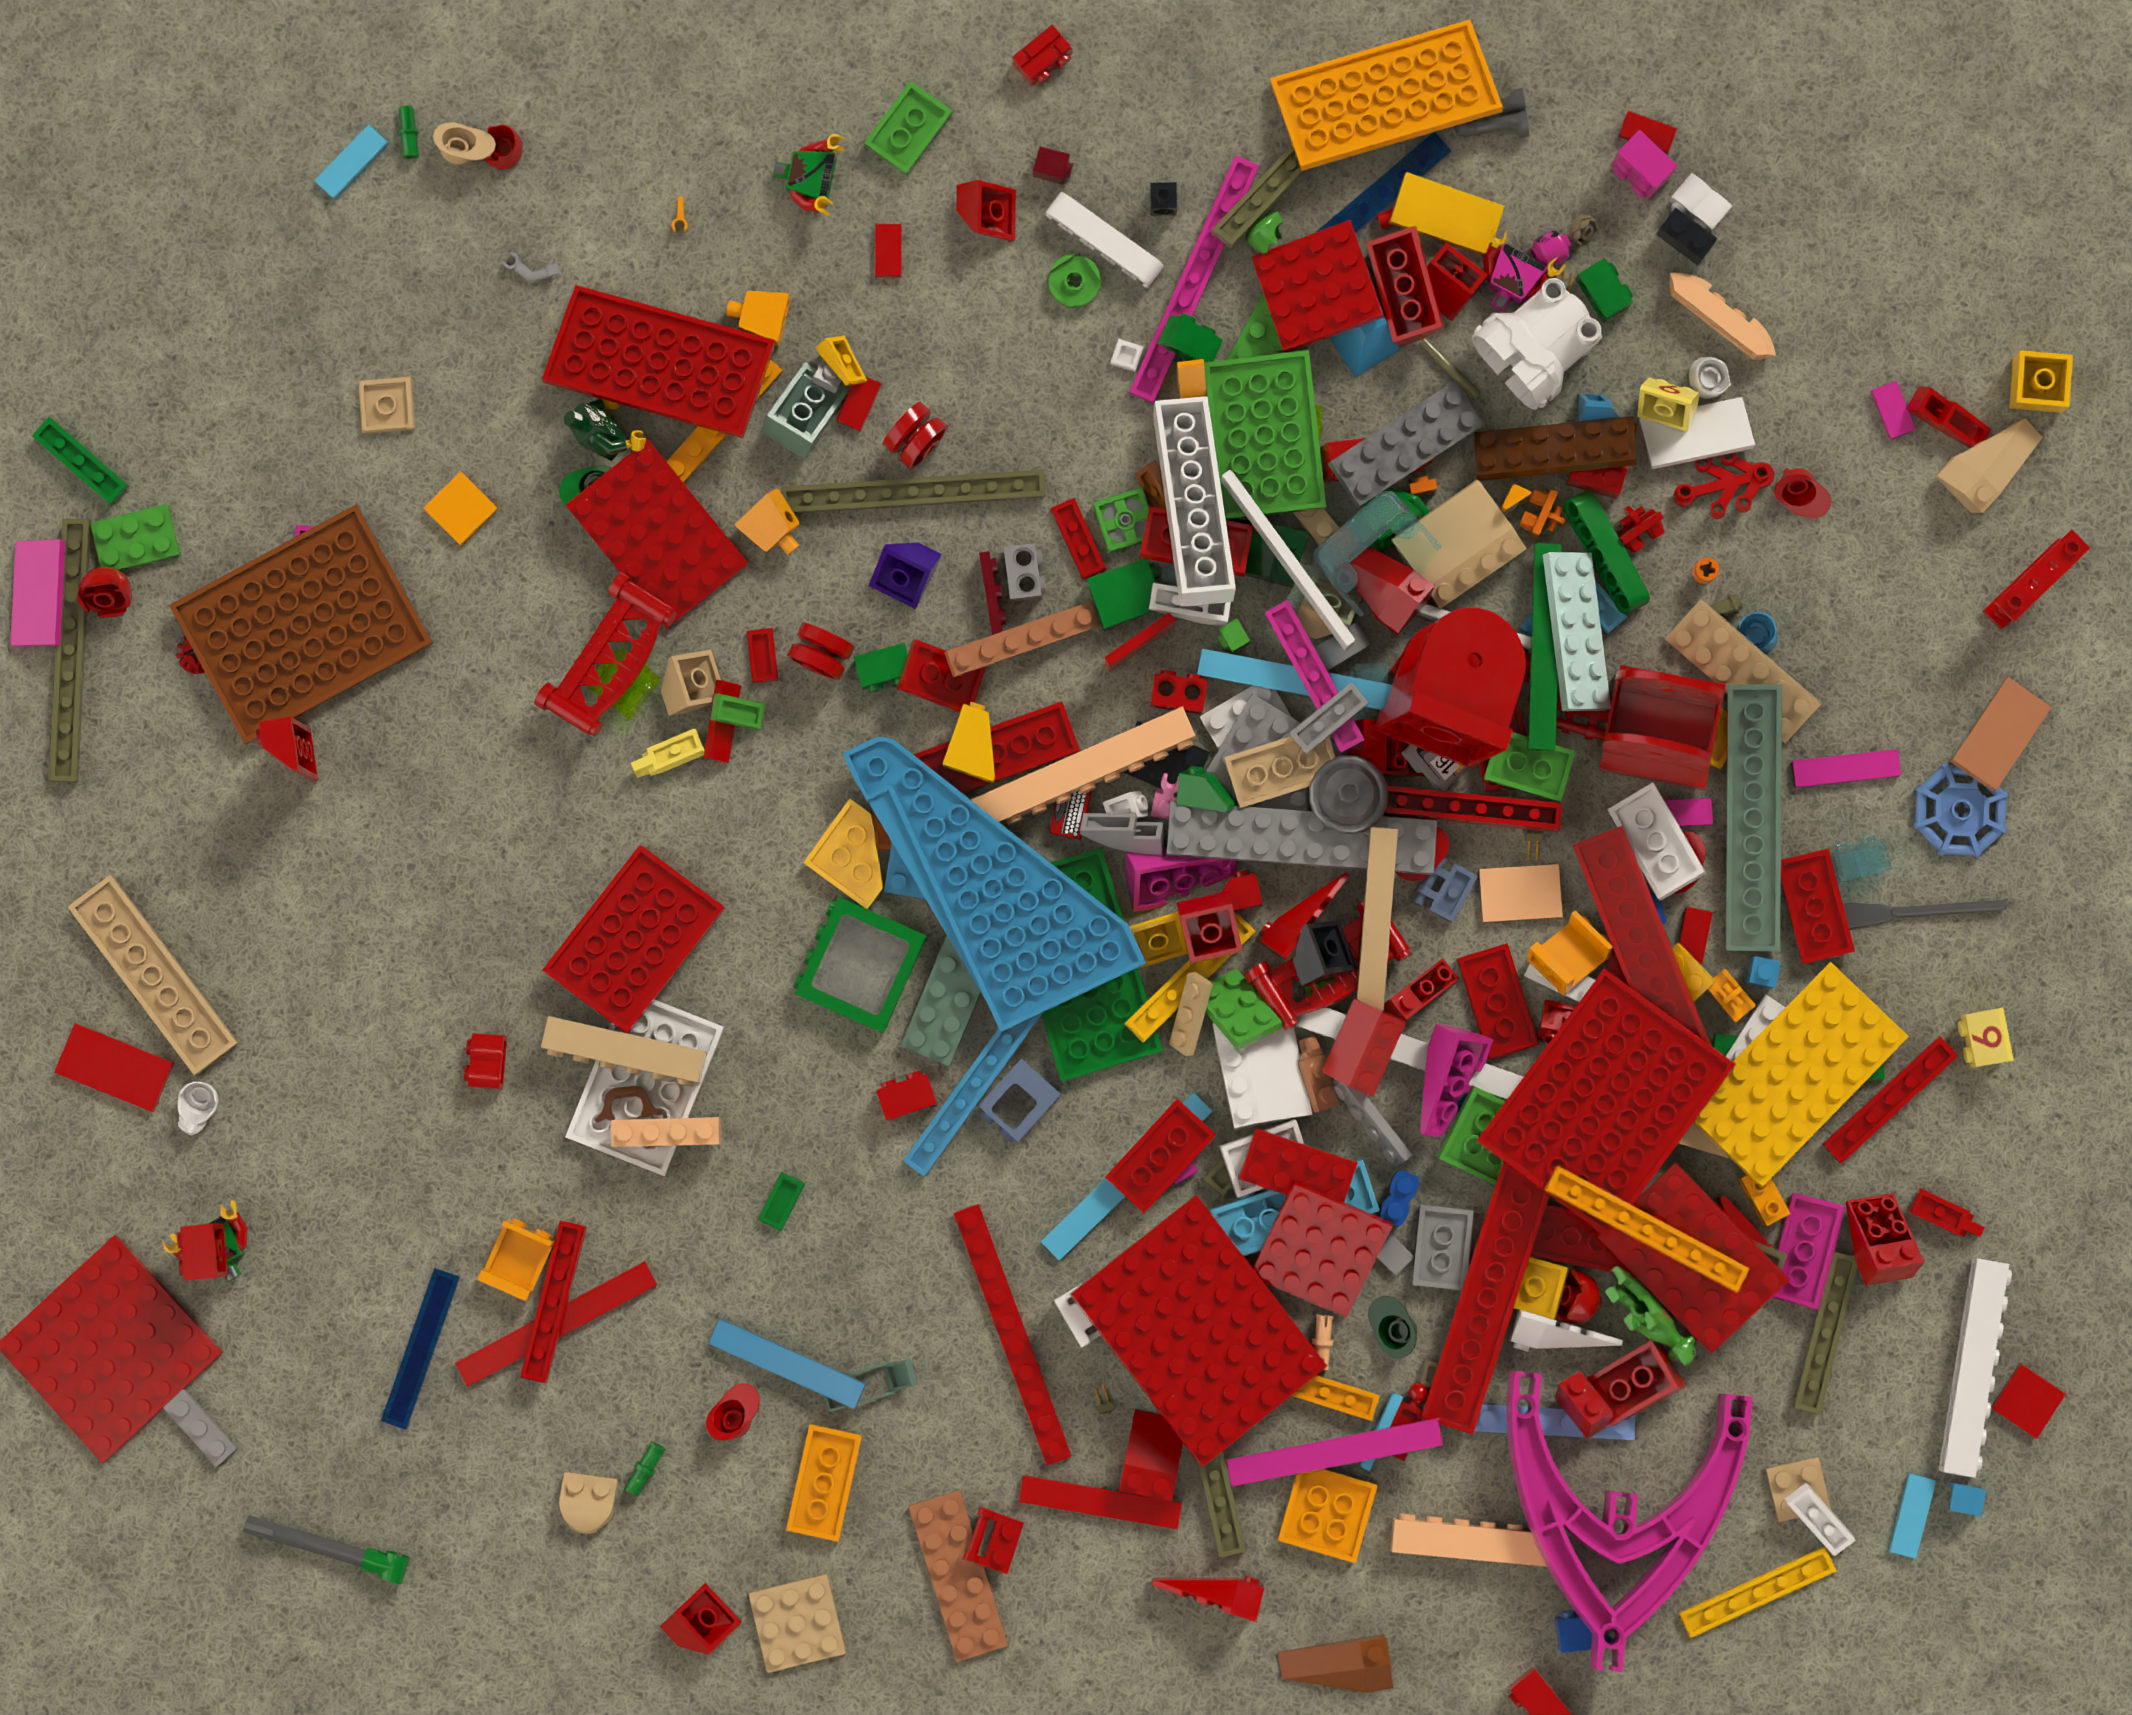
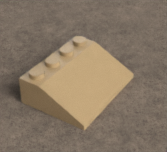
(1473, 542)

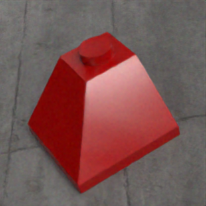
(987, 208)
(701, 1622)

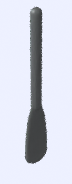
(1868, 914)

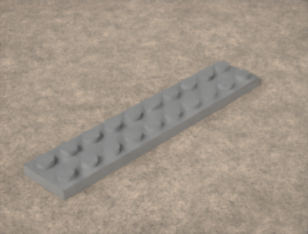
(1292, 838)

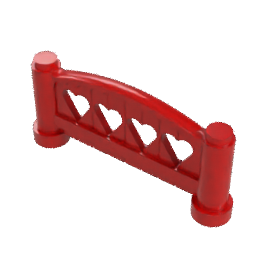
(630, 604)
(1276, 984)

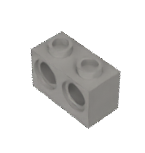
(1018, 573)

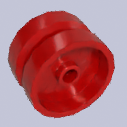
(915, 435)
(821, 648)

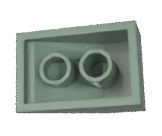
(802, 413)

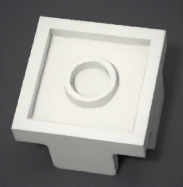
(1075, 1319)

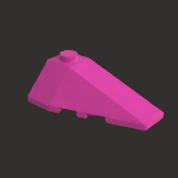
(1450, 1065)

